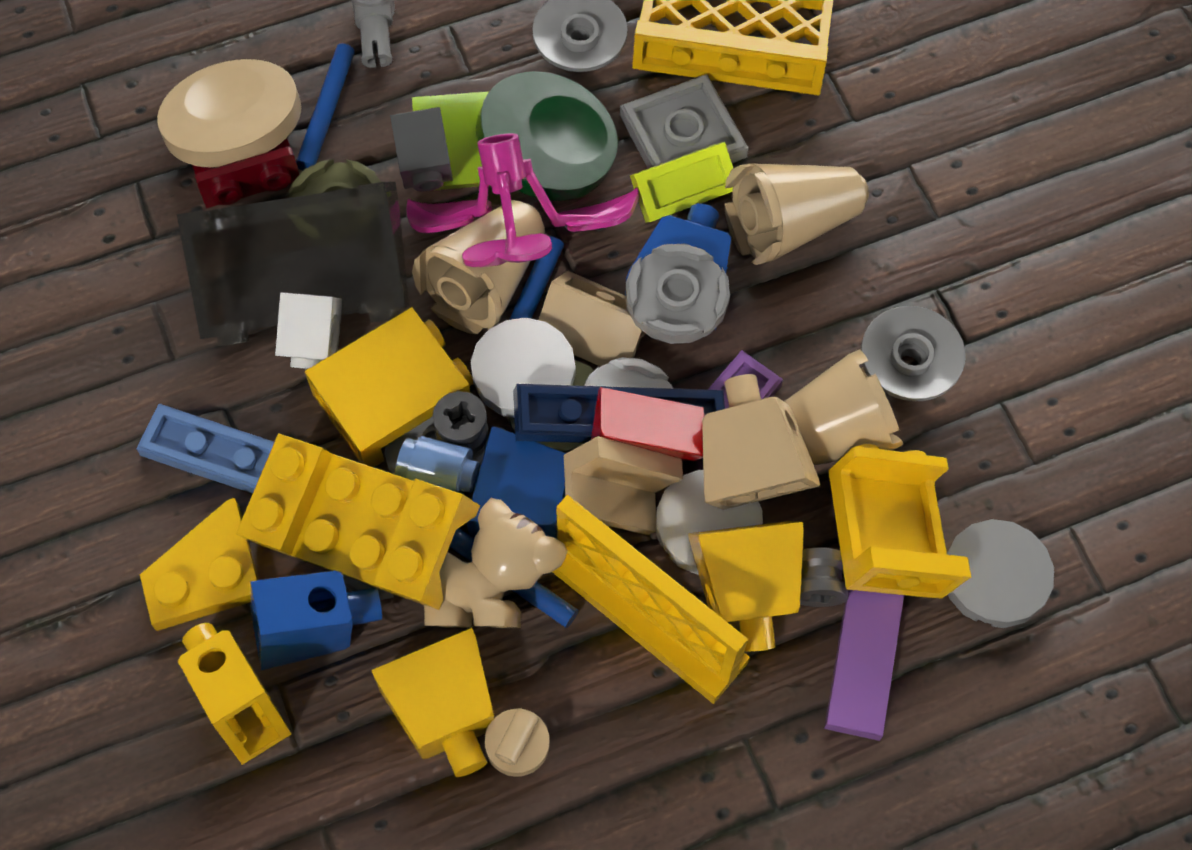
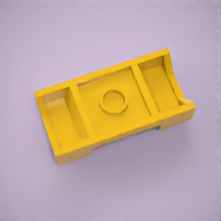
(355, 519)

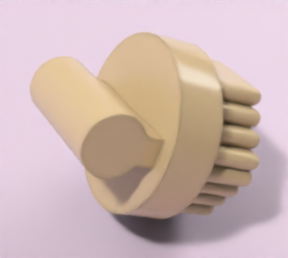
(517, 742)

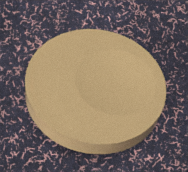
(229, 112)

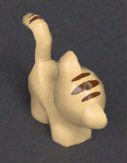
(506, 556)

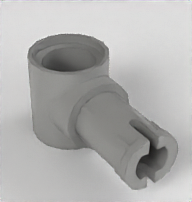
(374, 20)

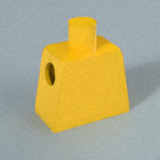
(751, 575)
(231, 692)
(441, 700)

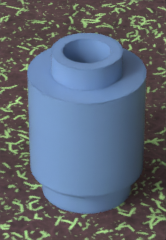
(438, 464)

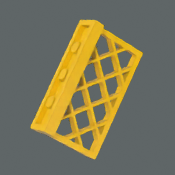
(731, 54)
(648, 603)

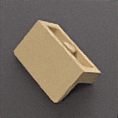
(591, 319)
(619, 482)

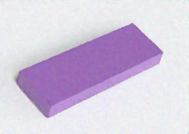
(864, 664)

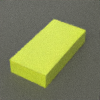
(683, 182)

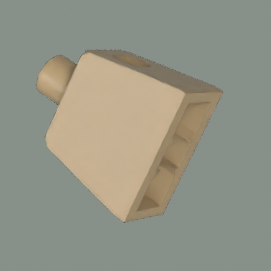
(753, 449)

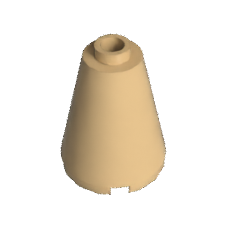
(789, 205)
(474, 295)
(844, 411)

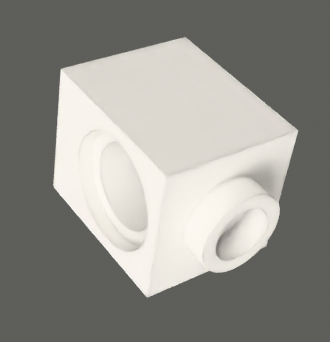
(308, 328)

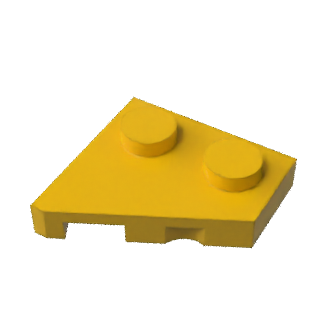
(201, 572)

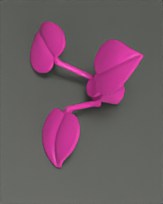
(504, 171)

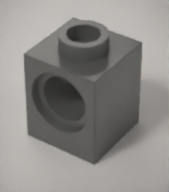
(421, 149)

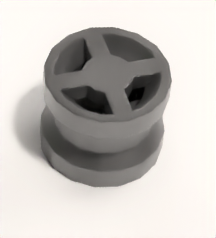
(462, 432)
(822, 578)

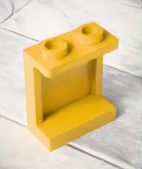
(386, 383)
(893, 523)

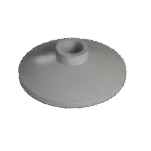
(564, 21)
(922, 336)

